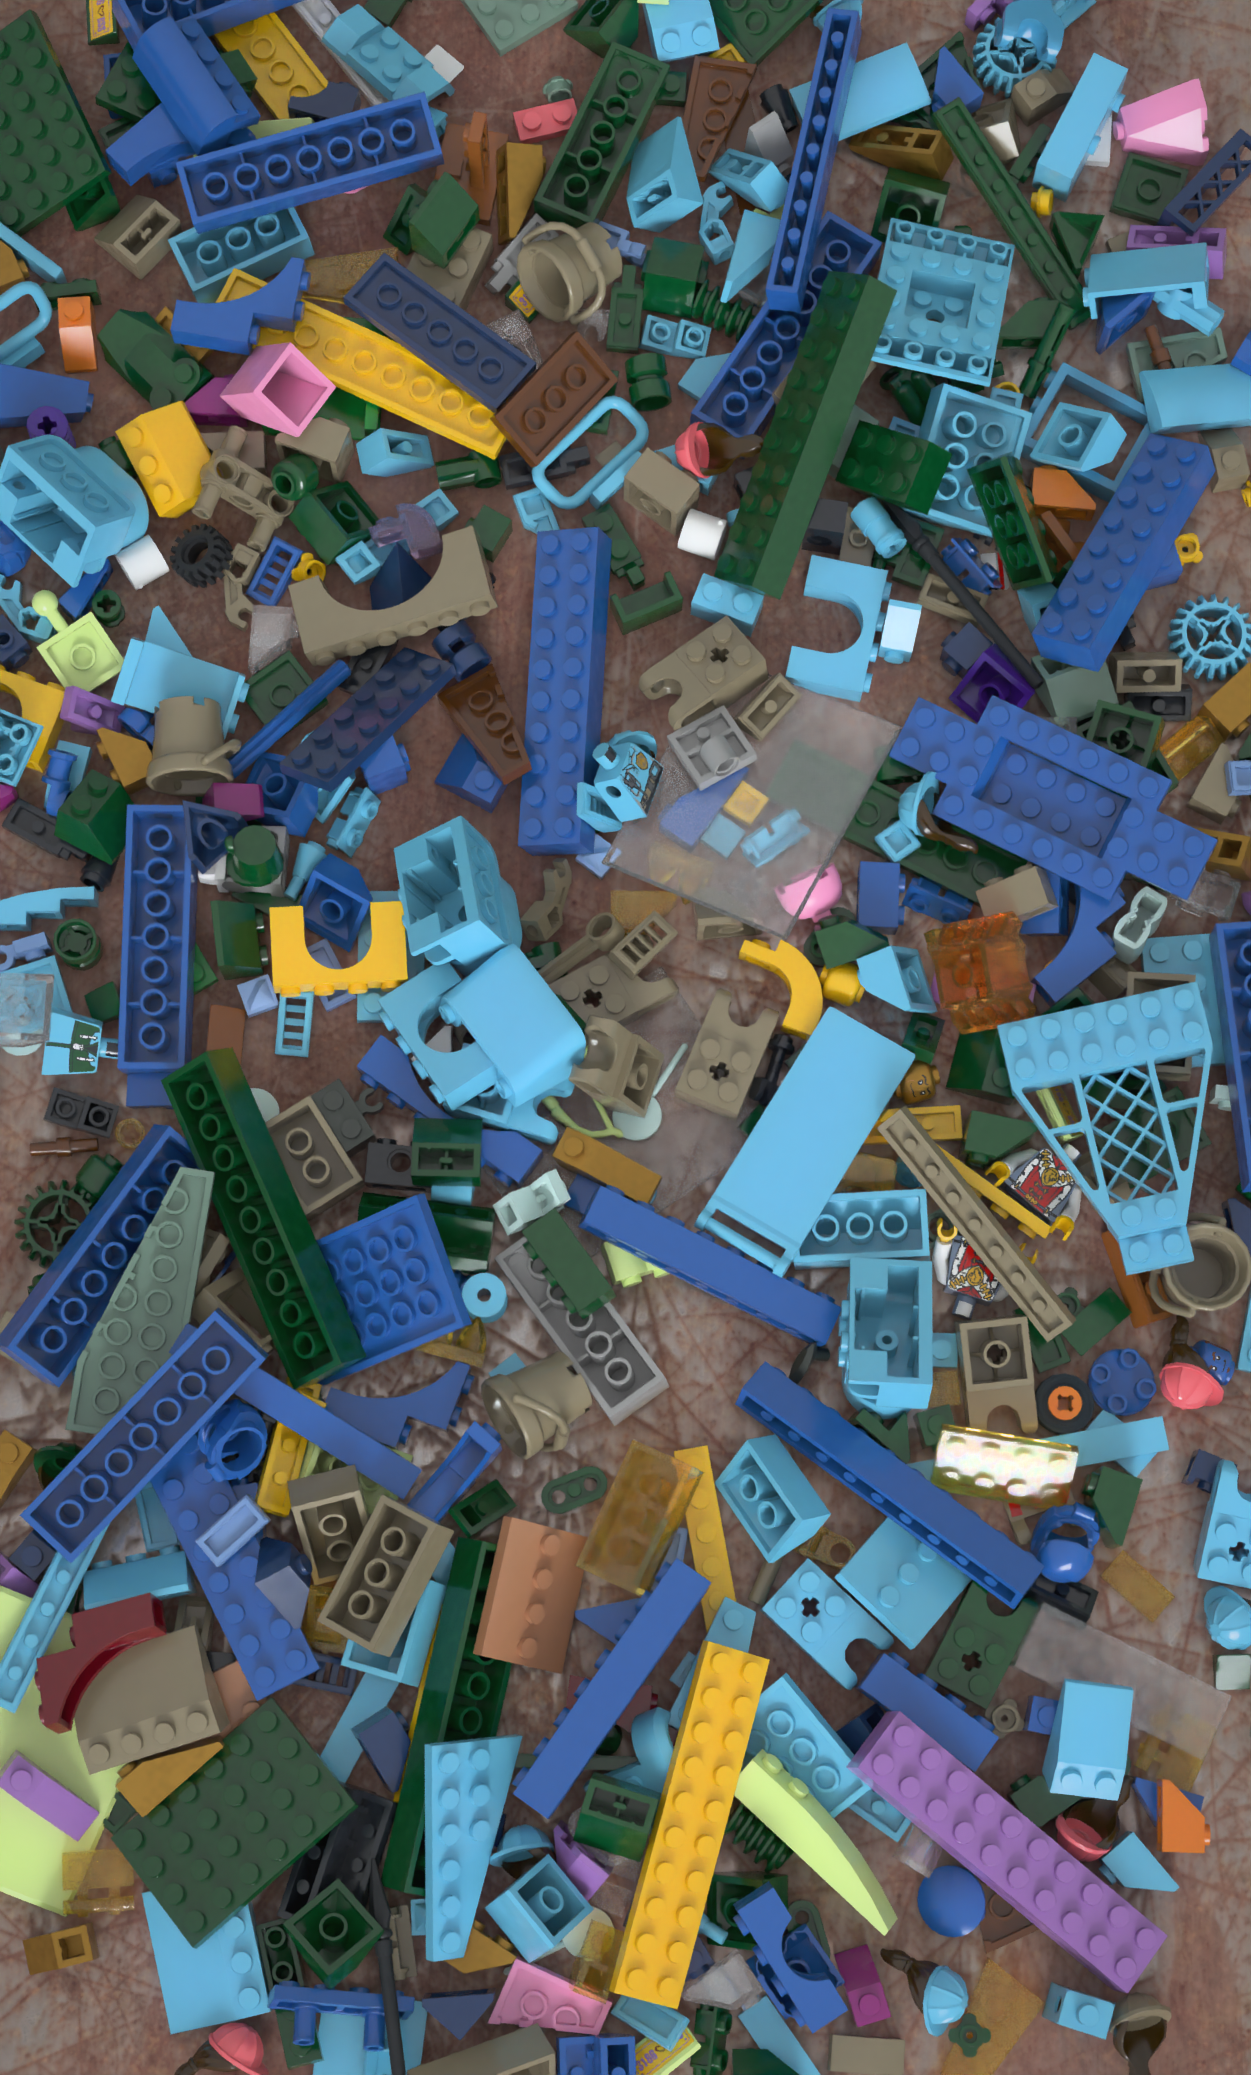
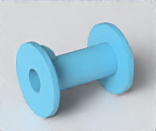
(481, 1285)

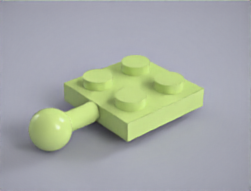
(79, 652)

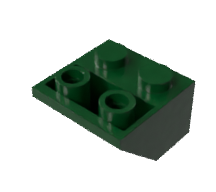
(442, 220)
(446, 1152)
(616, 1816)

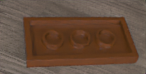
(554, 399)

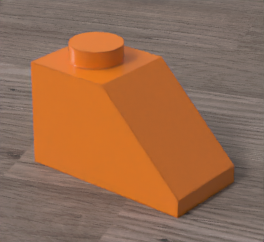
(78, 334)
(1060, 494)
(1179, 1822)

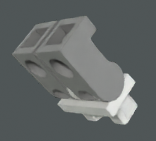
(219, 876)

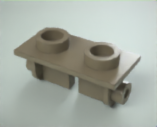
(402, 1943)

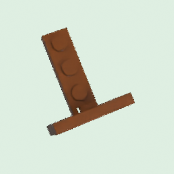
(471, 161)

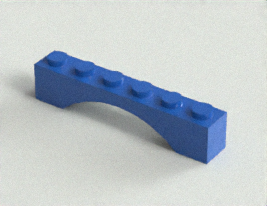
(391, 1070)

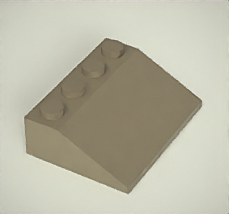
(149, 1701)

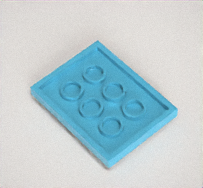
(902, 1582)
(805, 1744)

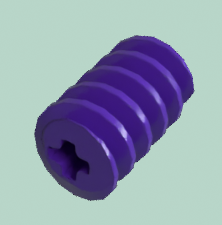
(50, 421)

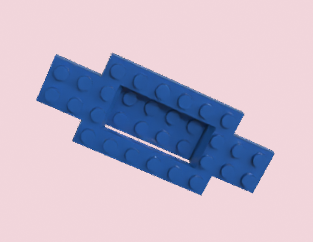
(1049, 811)

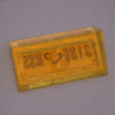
(1191, 745)

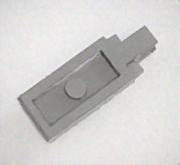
(506, 262)

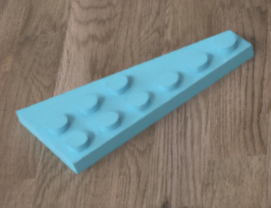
(462, 1816)

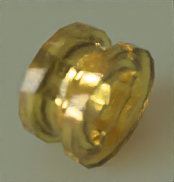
(121, 1139)

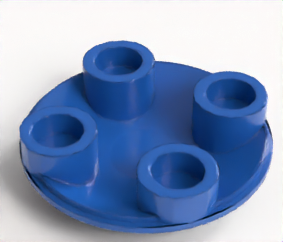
(1121, 1382)
(951, 1901)

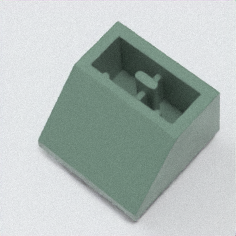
(1072, 689)

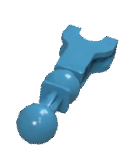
(1034, 22)

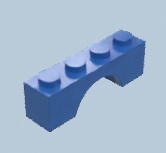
(813, 1994)

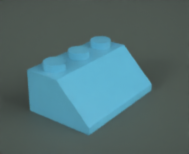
(771, 1497)
(162, 1575)
(412, 1649)

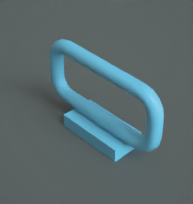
(23, 347)
(611, 476)

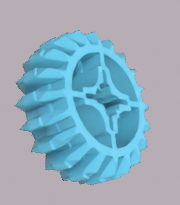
(1000, 65)
(1201, 629)

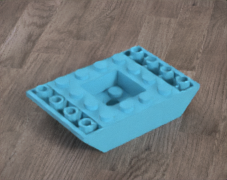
(949, 280)

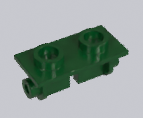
(715, 2025)

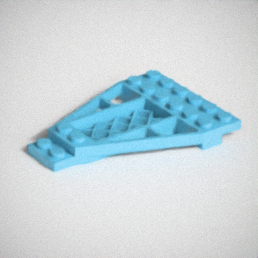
(1103, 1042)

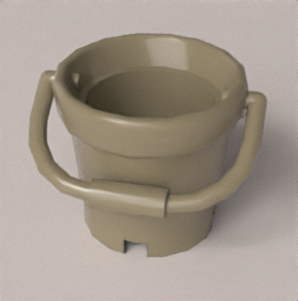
(567, 270)
(189, 748)
(1215, 1276)
(536, 1404)

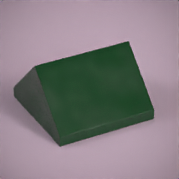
(94, 206)

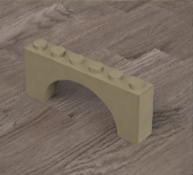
(455, 592)

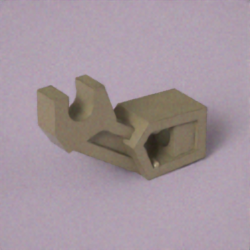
(235, 601)
(546, 916)

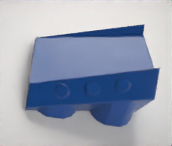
(801, 1953)

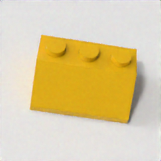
(167, 457)

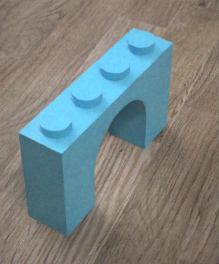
(861, 591)
(410, 1012)

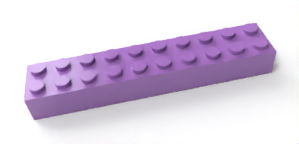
(1007, 1851)

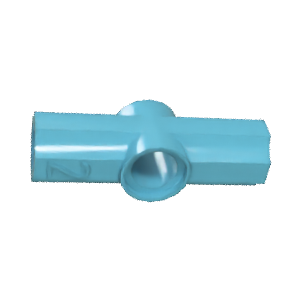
(1180, 305)

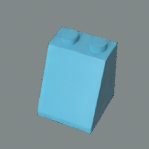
(539, 1909)

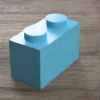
(720, 598)

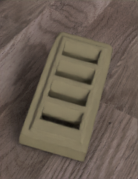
(624, 962)

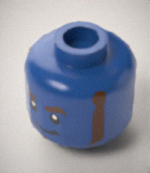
(1217, 1359)

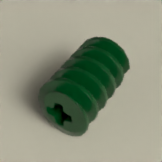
(724, 315)
(757, 1838)

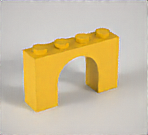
(40, 705)
(298, 972)

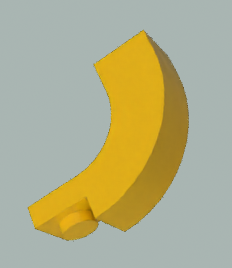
(799, 978)

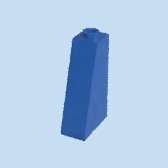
(28, 389)

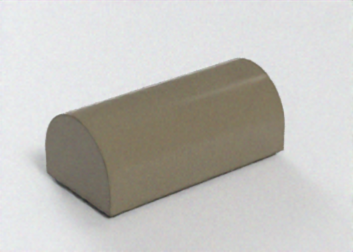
(940, 599)

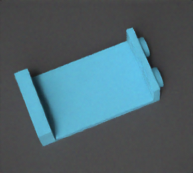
(1148, 272)
(159, 673)

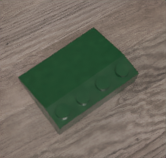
(1013, 521)

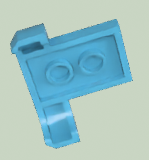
(653, 1752)

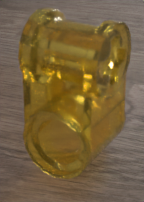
(820, 1546)

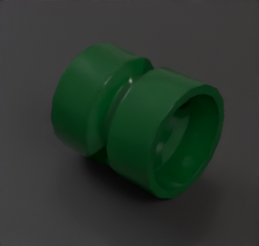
(648, 387)
(78, 944)

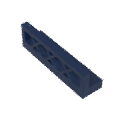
(1209, 177)

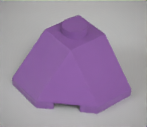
(577, 1863)

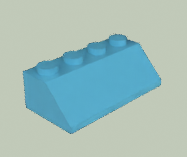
(867, 1227)

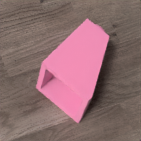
(278, 389)

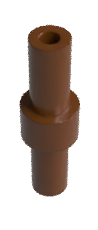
(1160, 355)
(64, 1147)

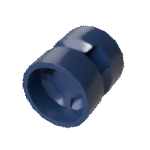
(459, 648)

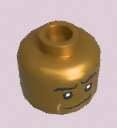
(918, 1083)

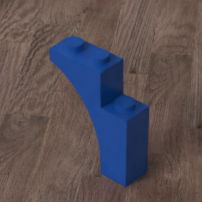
(155, 142)
(237, 323)
(1084, 949)
(388, 1417)
(458, 1472)

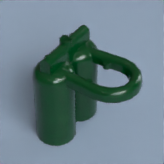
(910, 390)

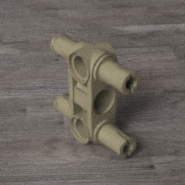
(242, 488)

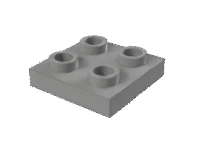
(712, 747)

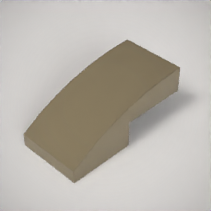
(866, 2054)

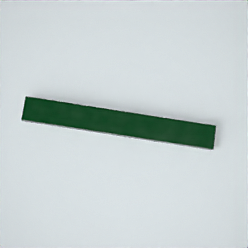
(1010, 207)

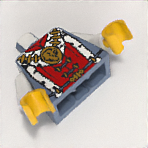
(1042, 1185)
(965, 1273)

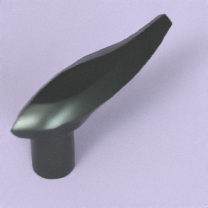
(805, 1359)

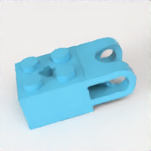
(502, 1115)
(1223, 1526)
(834, 1626)

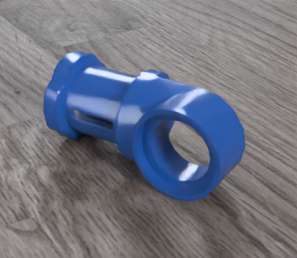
(58, 777)

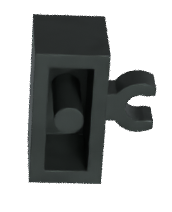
(346, 1116)

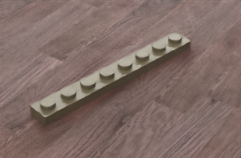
(976, 1224)

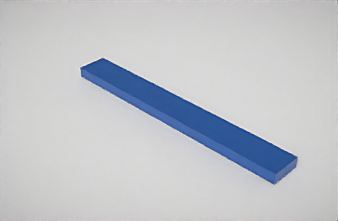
(323, 1428)

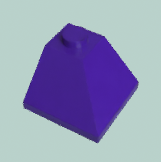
(987, 677)

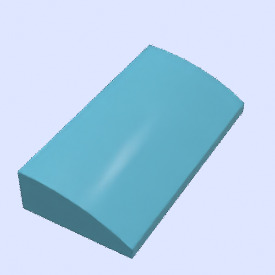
(879, 91)
(1196, 398)

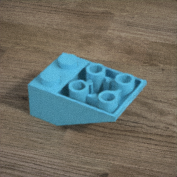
(662, 179)
(17, 743)

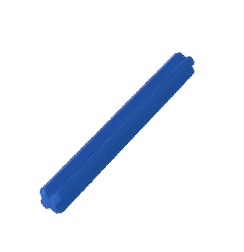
(289, 716)

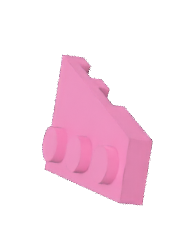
(544, 1998)

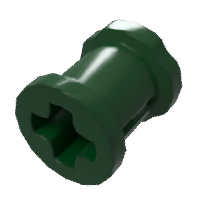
(117, 611)

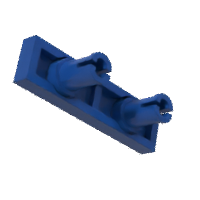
(320, 1999)

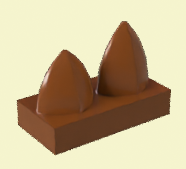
(1058, 540)

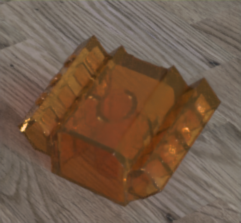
(983, 972)

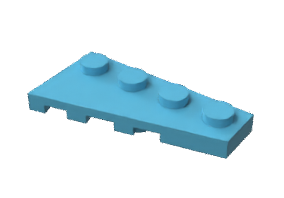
(729, 1628)

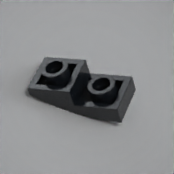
(81, 1113)

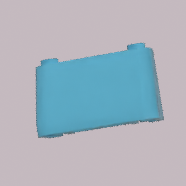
(516, 1024)

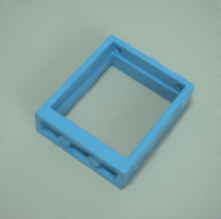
(1104, 394)

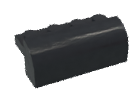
(343, 1853)

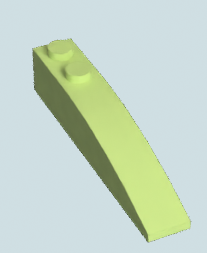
(813, 1835)

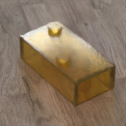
(639, 1518)

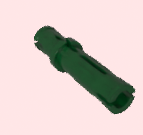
(1041, 361)

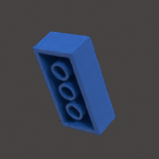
(939, 1716)

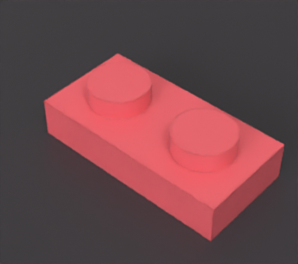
(544, 121)

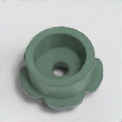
(558, 89)

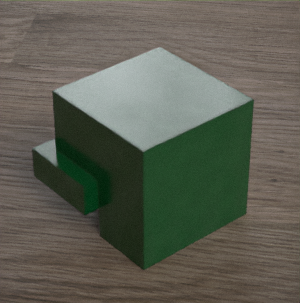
(672, 276)

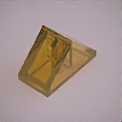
(315, 1630)

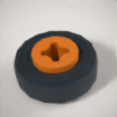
(1054, 1411)

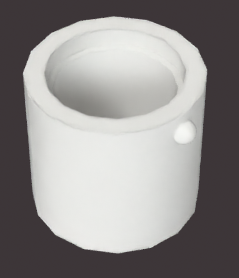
(702, 534)
(142, 562)

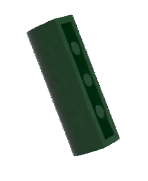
(464, 1230)

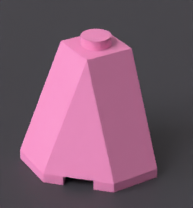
(1166, 125)

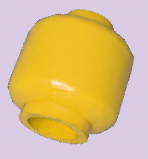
(841, 984)

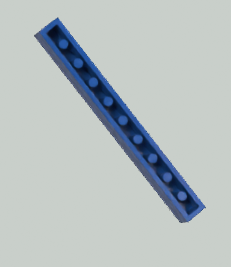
(813, 160)
(889, 1484)

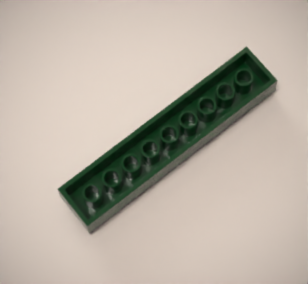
(805, 432)
(263, 1218)
(458, 1702)

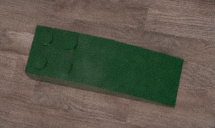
(602, 138)

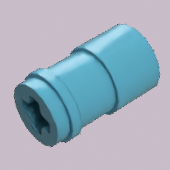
(878, 527)

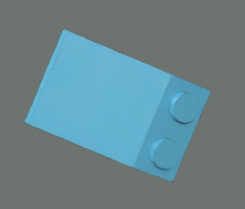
(680, 29)
(1089, 1740)

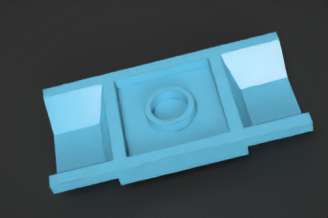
(383, 57)

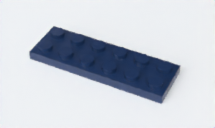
(439, 333)
(367, 719)

